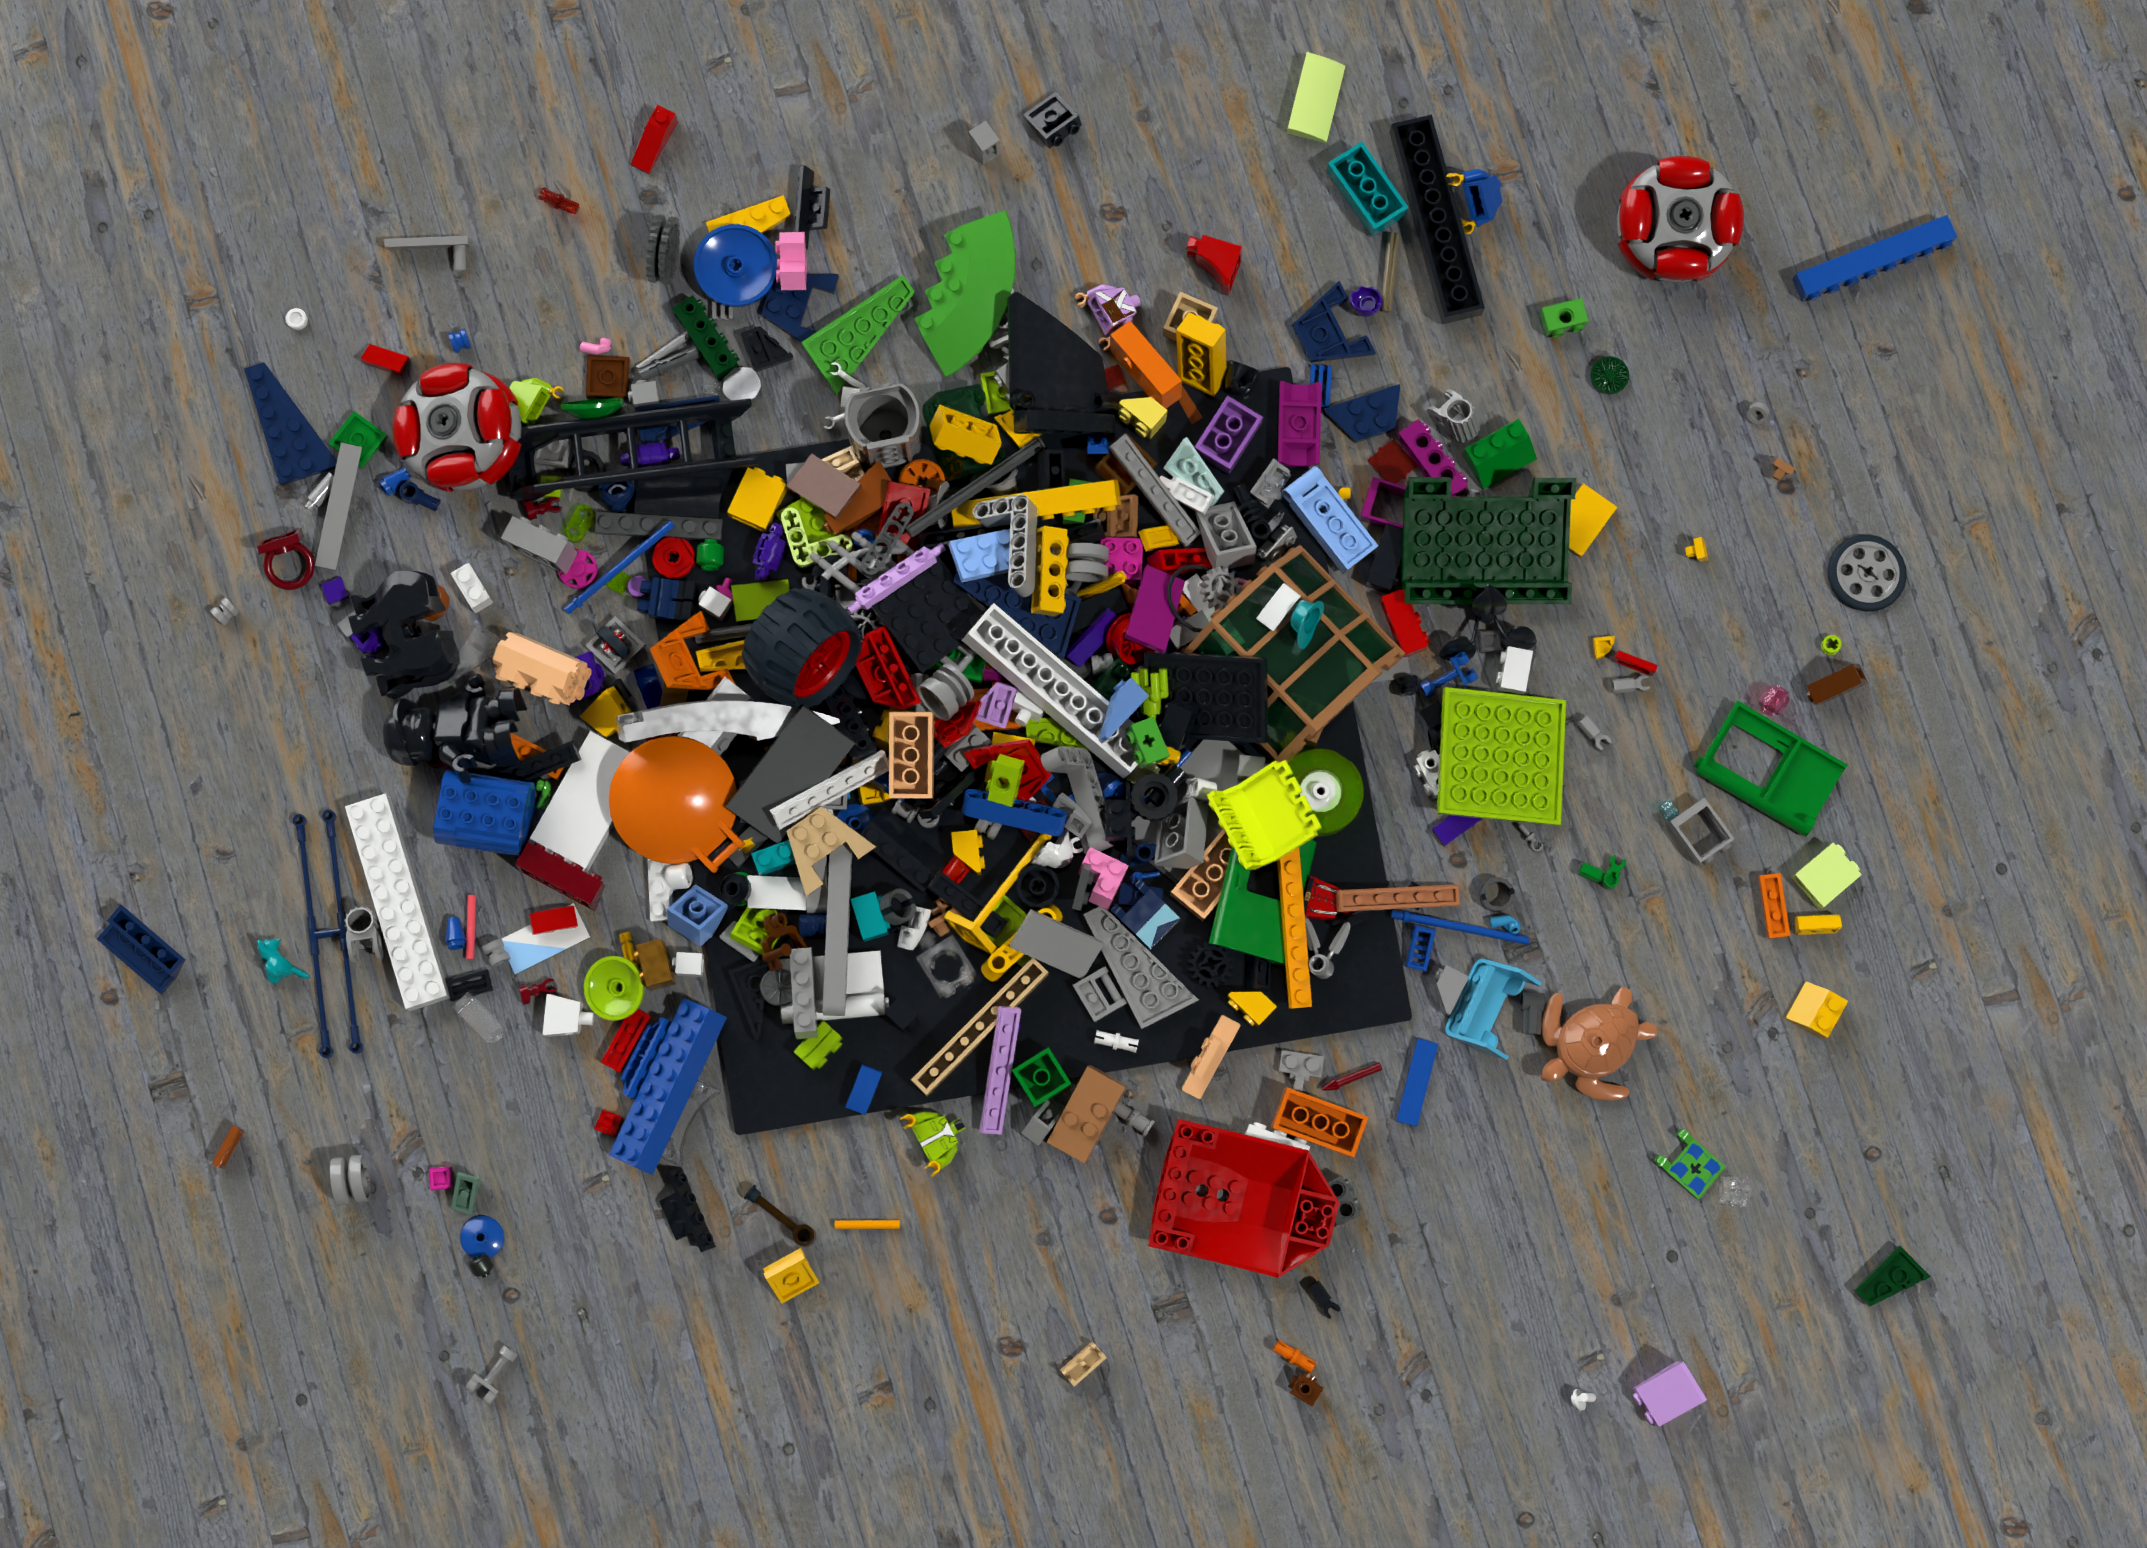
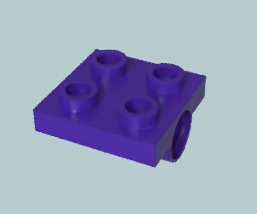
(593, 684)

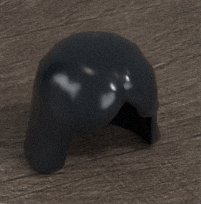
(1241, 373)

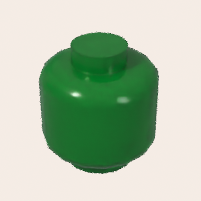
(710, 555)

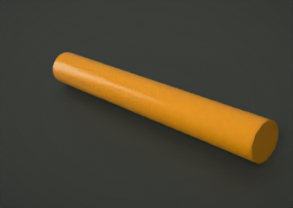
(867, 1224)

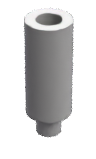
(320, 493)

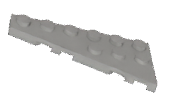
(1140, 975)

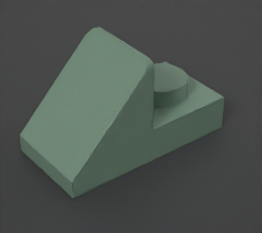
(465, 1193)

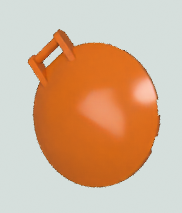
(673, 802)

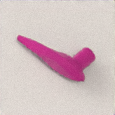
(725, 588)

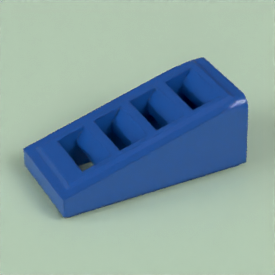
(1424, 929)

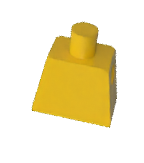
(604, 711)

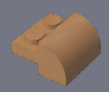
(1122, 521)

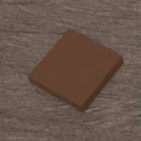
(607, 377)

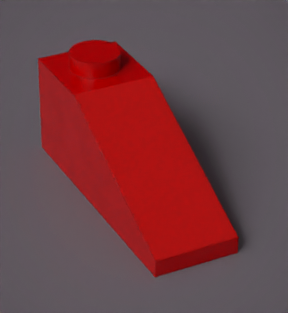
(654, 138)
(1172, 559)

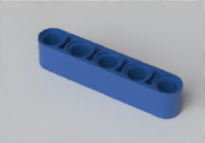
(1021, 815)

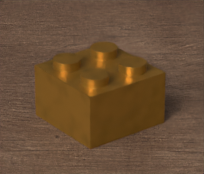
(655, 964)

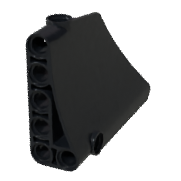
(1054, 376)

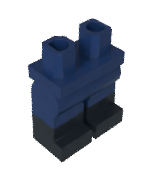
(668, 600)

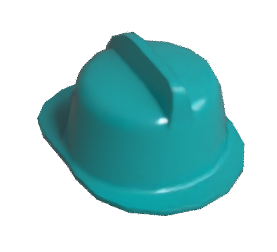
(1305, 619)

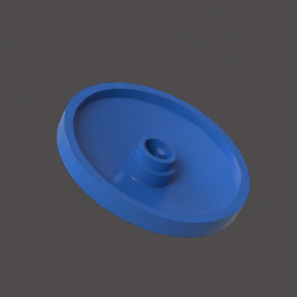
(735, 265)

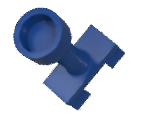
(1466, 677)

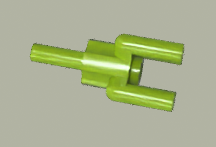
(1156, 692)

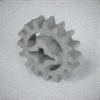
(1219, 587)

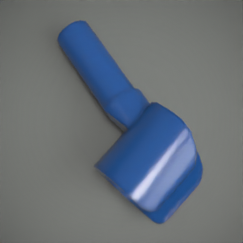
(1139, 875)

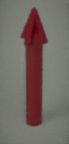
(1336, 1083)

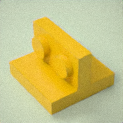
(790, 1275)

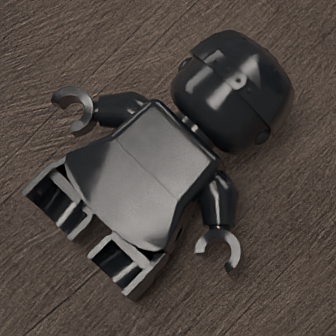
(462, 732)

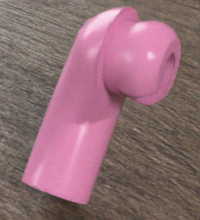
(594, 349)

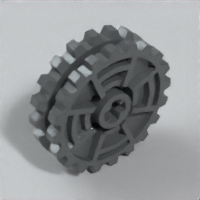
(663, 249)

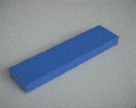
(1417, 1082)

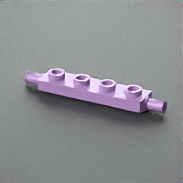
(895, 578)

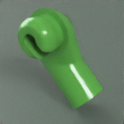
(545, 796)

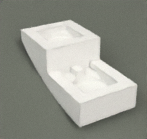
(1278, 607)
(911, 934)

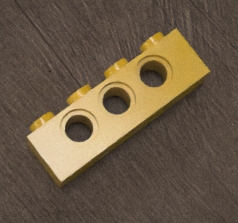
(1042, 602)

